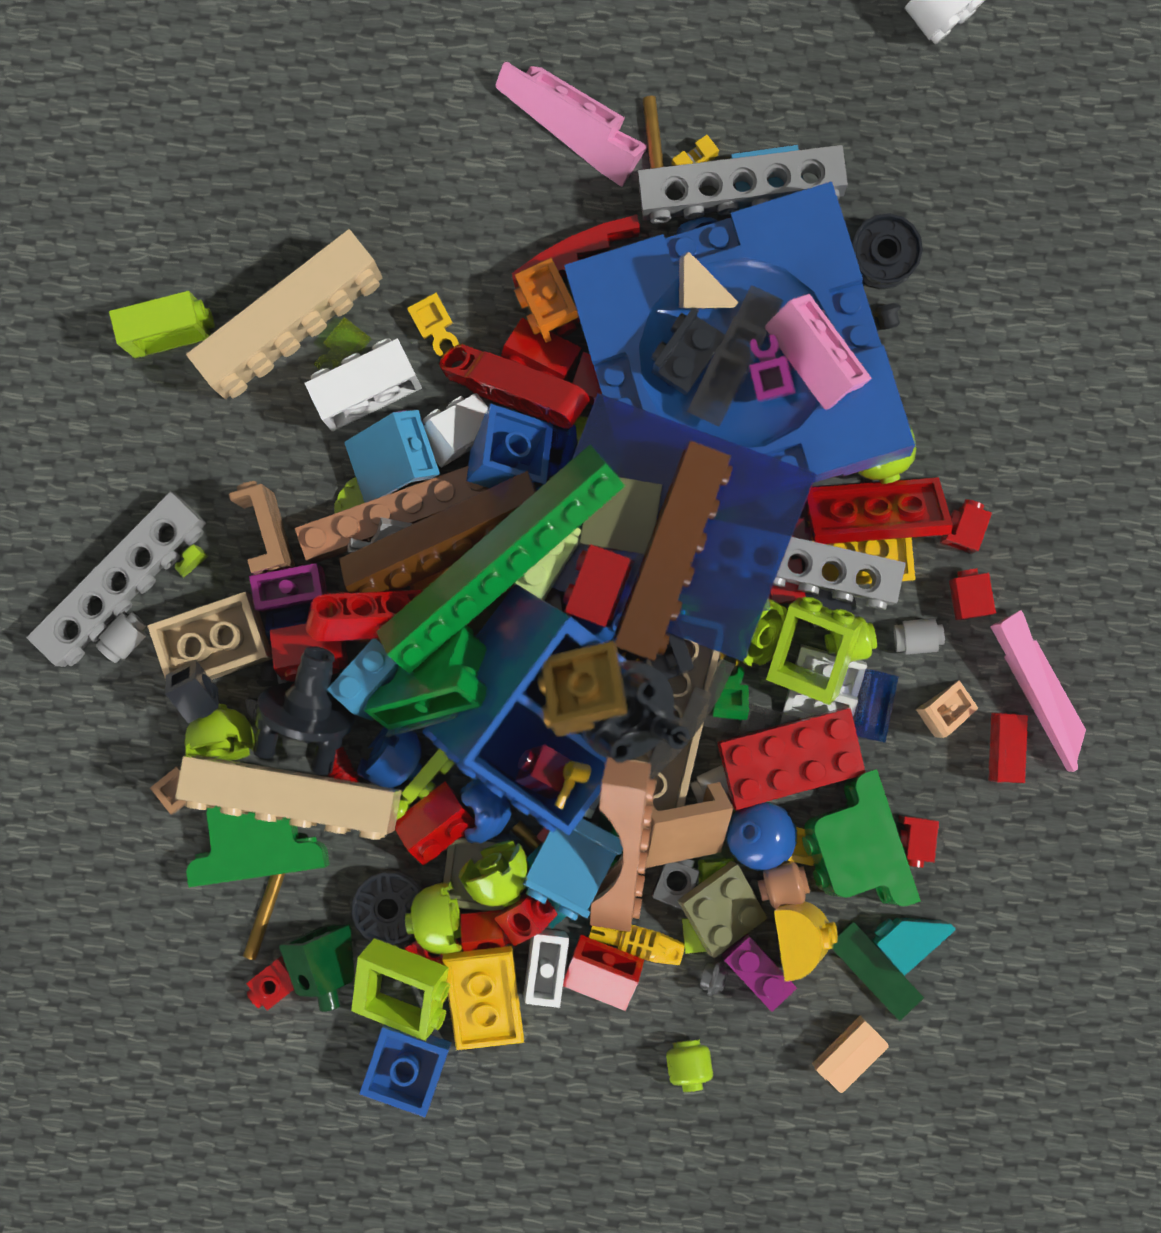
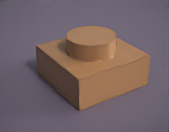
(166, 791)

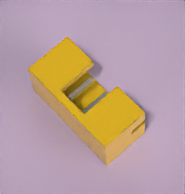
(704, 152)

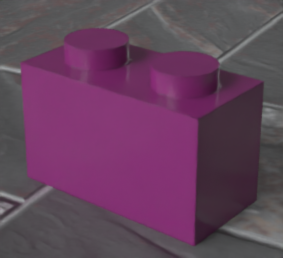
(287, 587)
(758, 972)

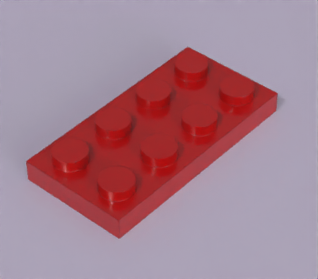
(878, 511)
(791, 758)

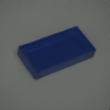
(875, 705)

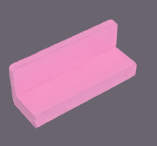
(817, 351)

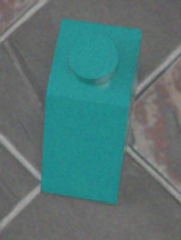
(910, 940)

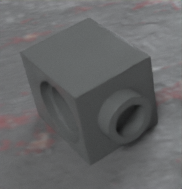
(669, 895)

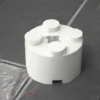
(940, 16)

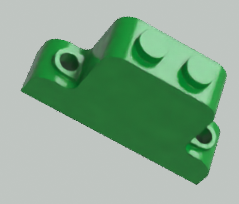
(436, 688)
(860, 846)
(253, 849)

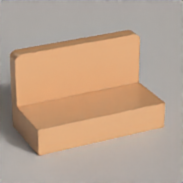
(850, 1054)

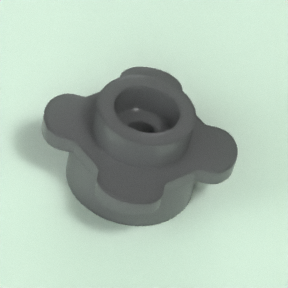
(714, 978)

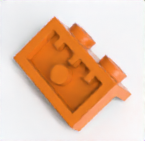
(546, 298)

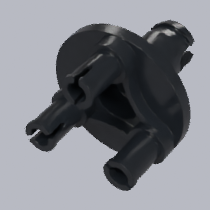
(304, 712)
(647, 720)

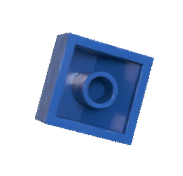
(509, 446)

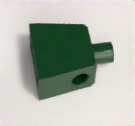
(320, 963)

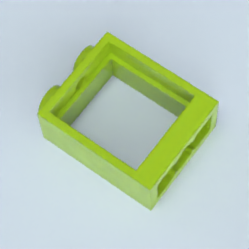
(161, 324)
(802, 679)
(406, 967)

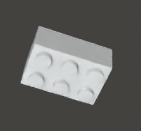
(362, 384)

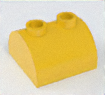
(803, 938)

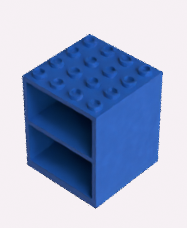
(493, 737)

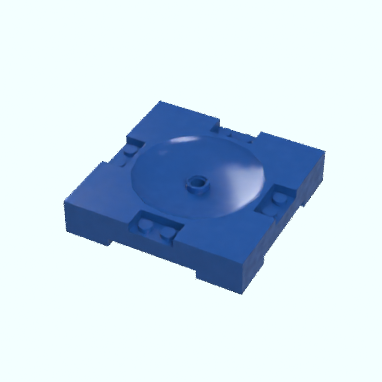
(786, 249)

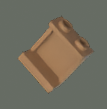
(271, 526)
(689, 829)

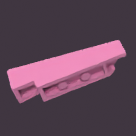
(574, 119)
(1041, 688)

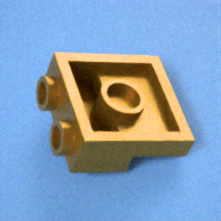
(582, 688)

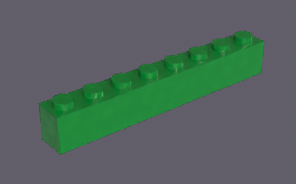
(499, 559)

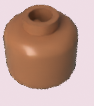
(784, 885)

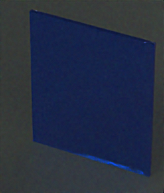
(743, 539)

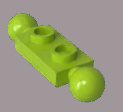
(422, 783)

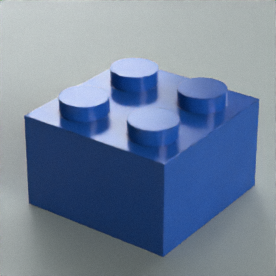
(405, 1070)

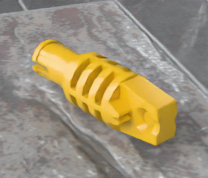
(642, 943)

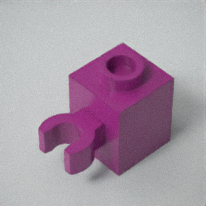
(772, 374)

